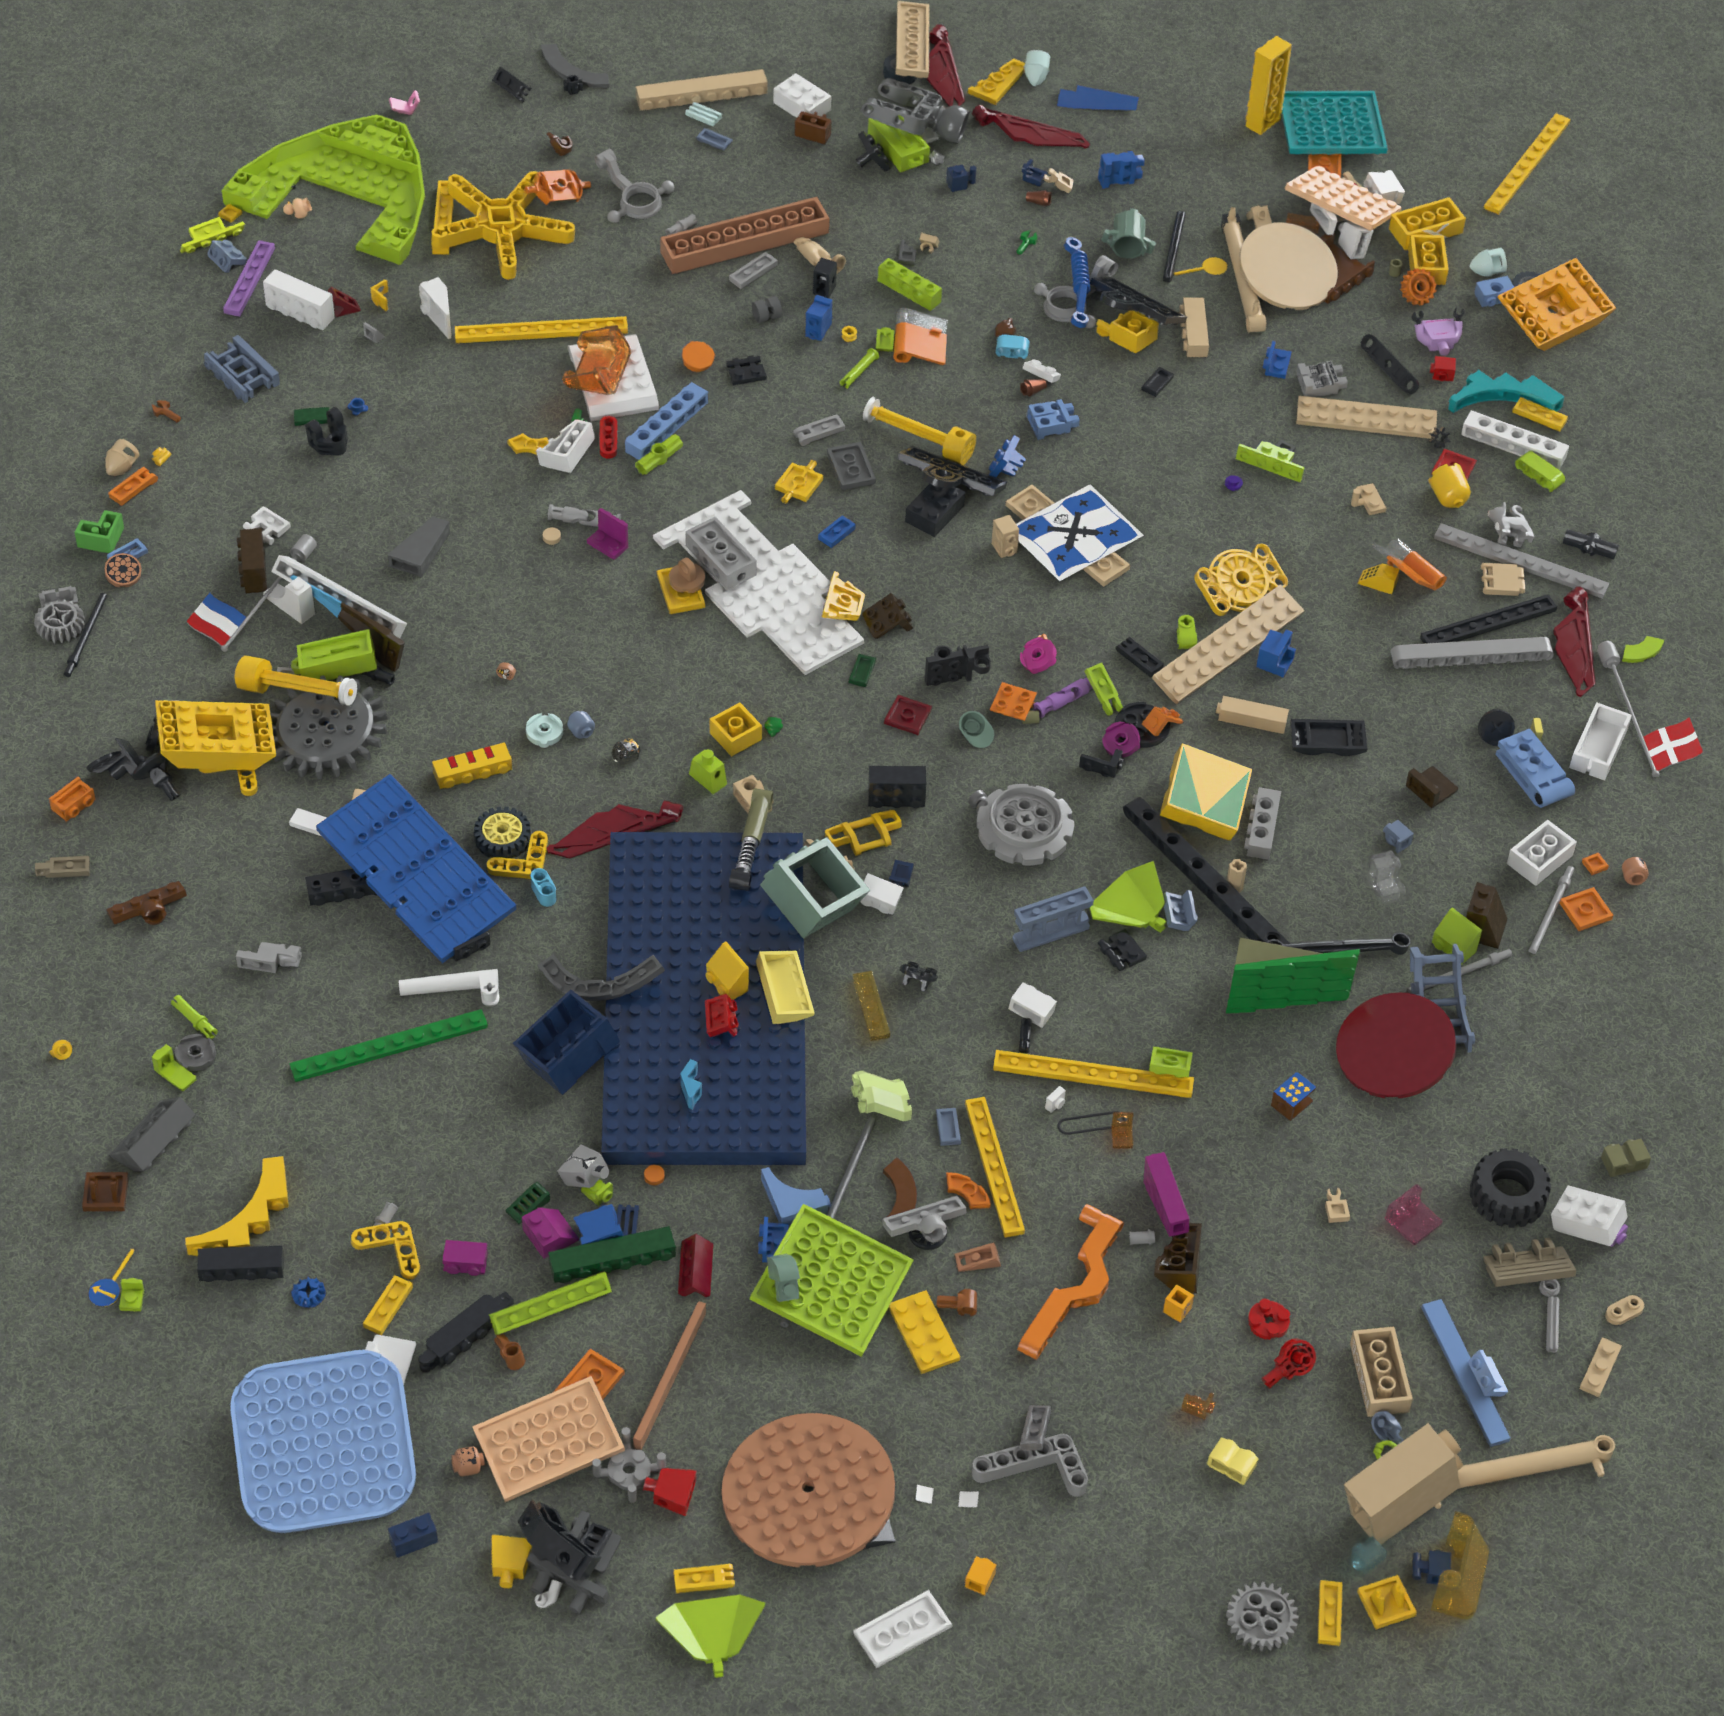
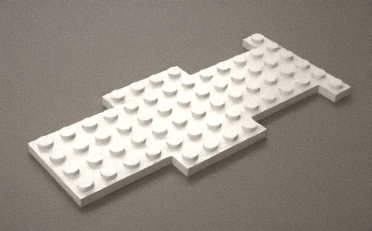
(781, 598)

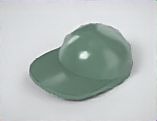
(976, 729)

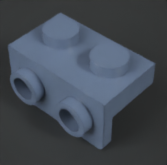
(225, 255)
(1180, 910)

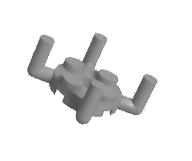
(633, 1458)

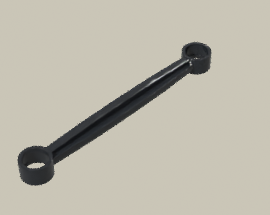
(1364, 945)

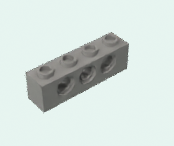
(1263, 824)

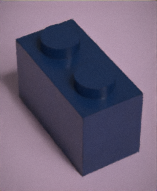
(412, 1535)

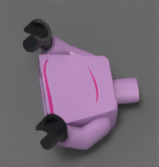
(1439, 333)

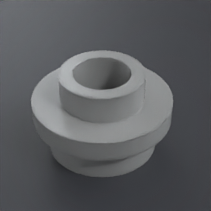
(936, 157)
(1550, 1292)

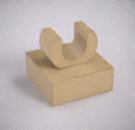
(928, 240)

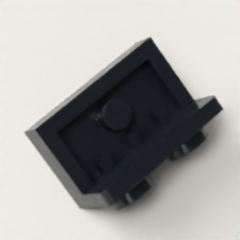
(467, 948)

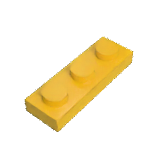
(1540, 414)
(387, 1305)
(1329, 1613)

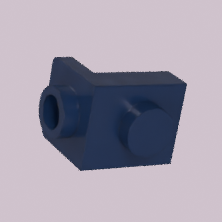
(1032, 174)
(901, 873)

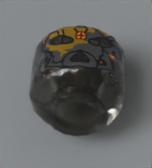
(625, 751)

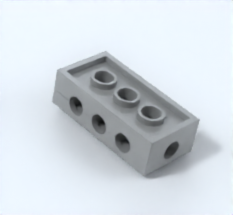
(721, 553)

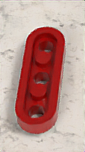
(608, 437)

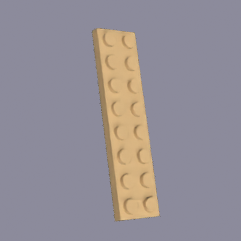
(912, 39)
(1366, 417)
(1032, 501)

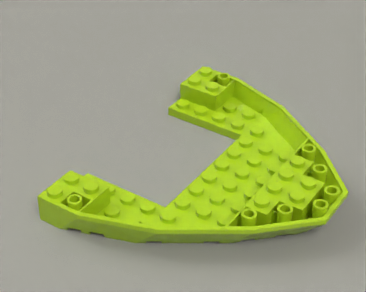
(357, 157)

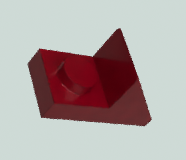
(343, 303)

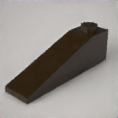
(1181, 1260)

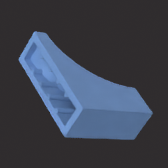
(788, 1200)

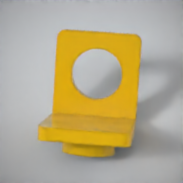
(377, 297)

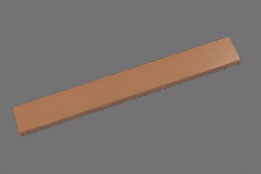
(669, 1376)

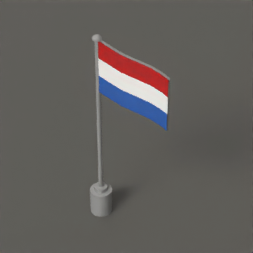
(224, 622)

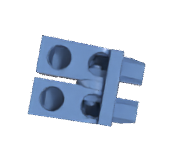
(1051, 418)

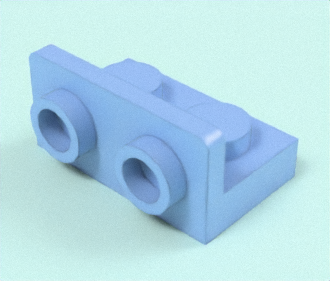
(1487, 1375)

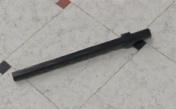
(74, 659)

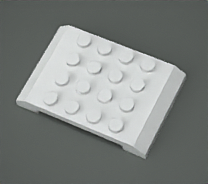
(634, 392)

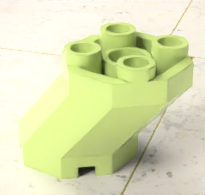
(881, 1095)

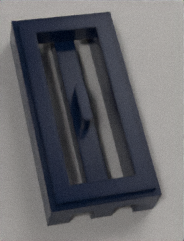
(628, 1209)

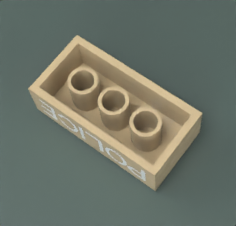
(1381, 1371)

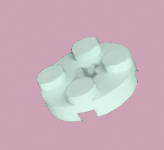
(544, 738)

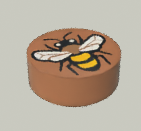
(506, 671)

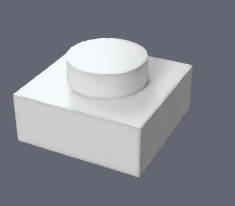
(1055, 1099)

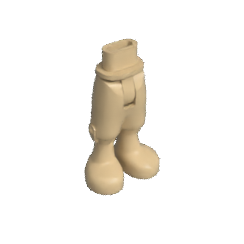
(814, 252)

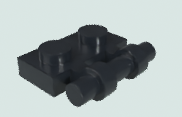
(746, 374)
(1126, 947)

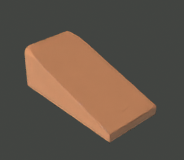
(978, 1258)

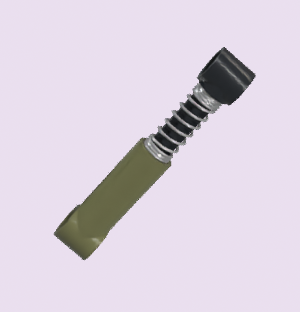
(760, 805)

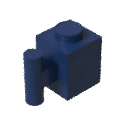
(958, 178)
(1434, 1566)

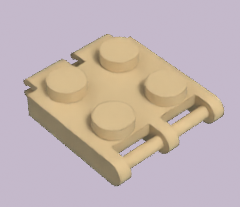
(1503, 579)

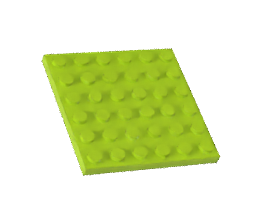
(842, 1280)

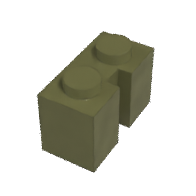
(1626, 1158)

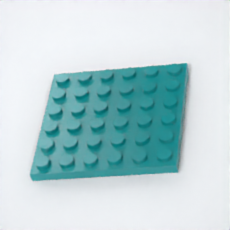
(1333, 122)

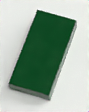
(303, 416)
(862, 670)

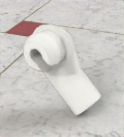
(550, 1597)

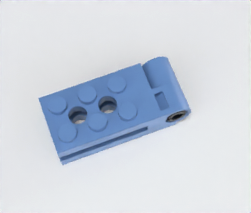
(1534, 768)

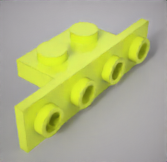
(208, 231)

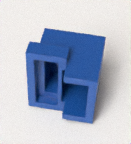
(1275, 653)

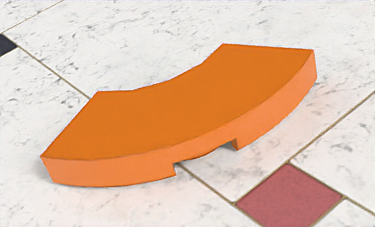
(968, 1189)

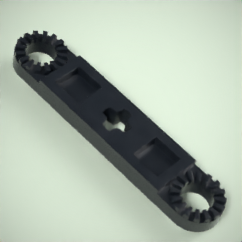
(1397, 371)

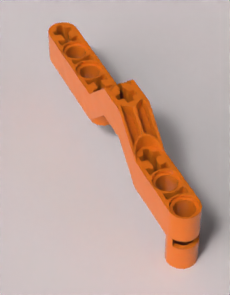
(1078, 1296)

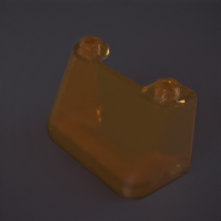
(602, 361)

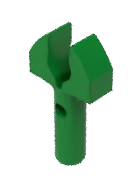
(1026, 241)

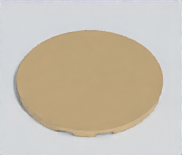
(1288, 266)

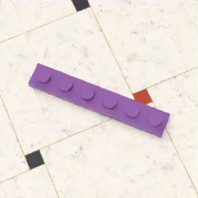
(249, 278)

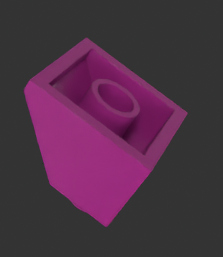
(548, 1230)

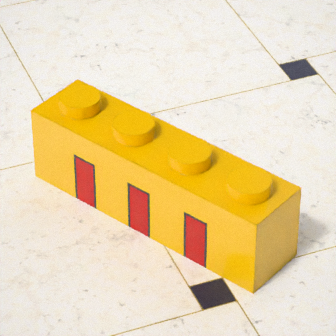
(472, 765)

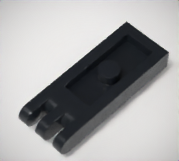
(511, 83)
(1140, 657)

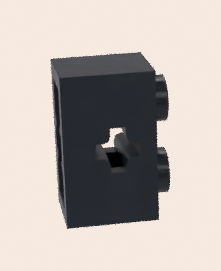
(824, 277)

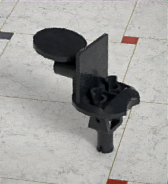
(139, 767)

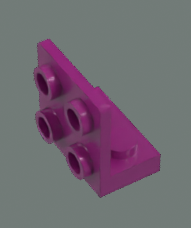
(611, 535)

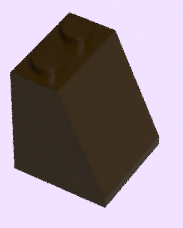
(1487, 914)

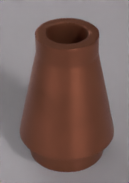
(1039, 197)
(1030, 387)

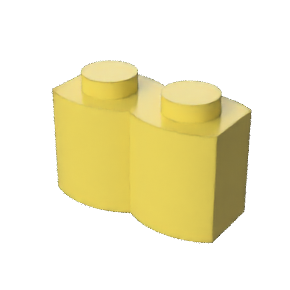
(1232, 1460)

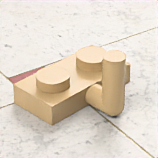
(1369, 498)

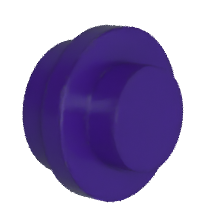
(1233, 483)

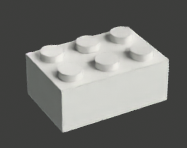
(800, 95)
(1541, 852)
(1589, 1215)

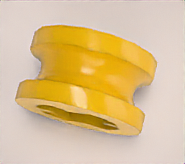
(849, 329)

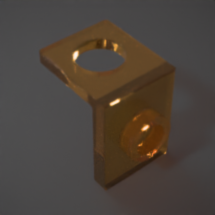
(1122, 1130)

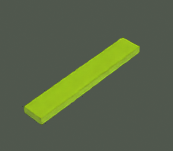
(550, 1303)

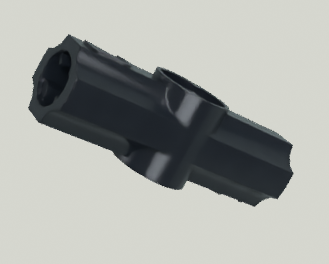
(1590, 544)

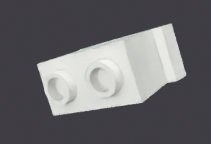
(1385, 185)

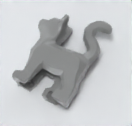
(1511, 526)

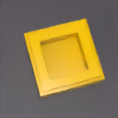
(230, 213)

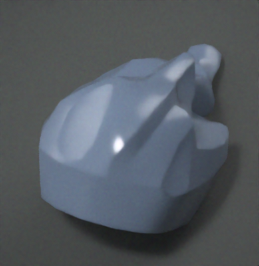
(1386, 1427)

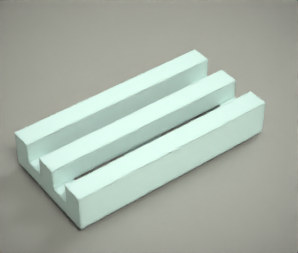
(703, 114)

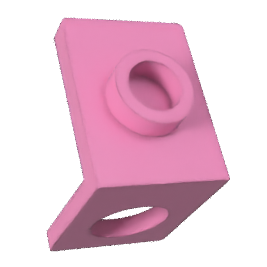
(405, 107)

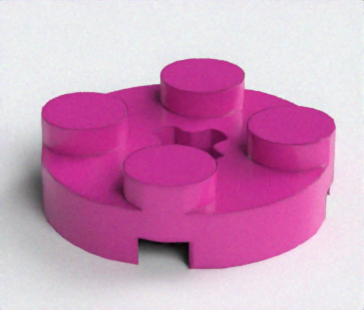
(1044, 661)

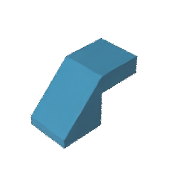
(691, 1088)

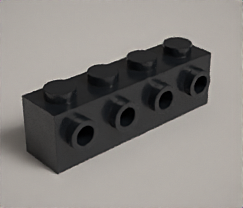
(336, 887)
(240, 1263)

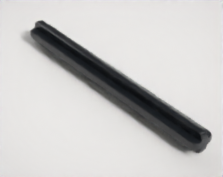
(1174, 245)

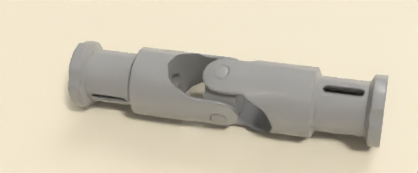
(574, 515)

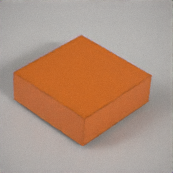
(1595, 863)

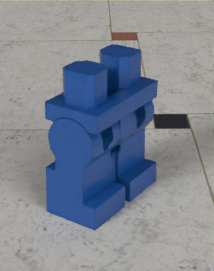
(1120, 168)

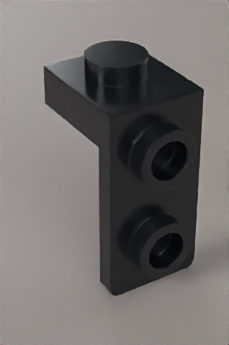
(1105, 768)

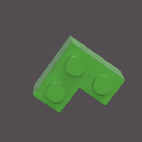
(101, 535)

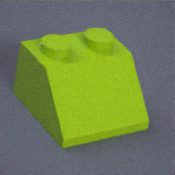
(1459, 931)

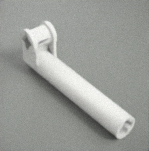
(485, 980)

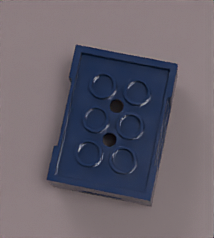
(566, 1041)

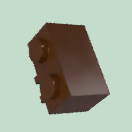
(813, 127)

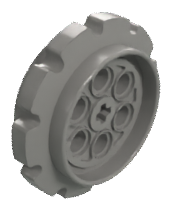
(1025, 824)

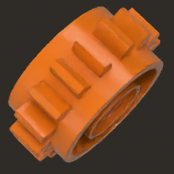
(1410, 290)

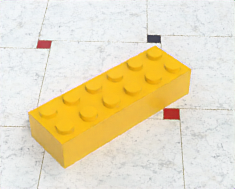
(1268, 85)

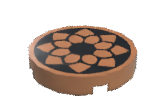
(122, 570)

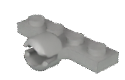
(926, 1219)

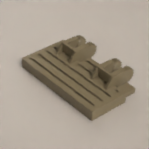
(1526, 1267)

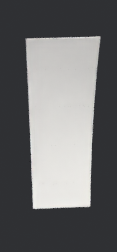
(966, 1499)

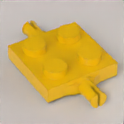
(799, 482)

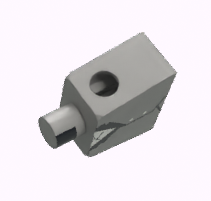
(583, 1168)

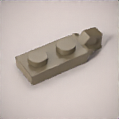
(64, 867)

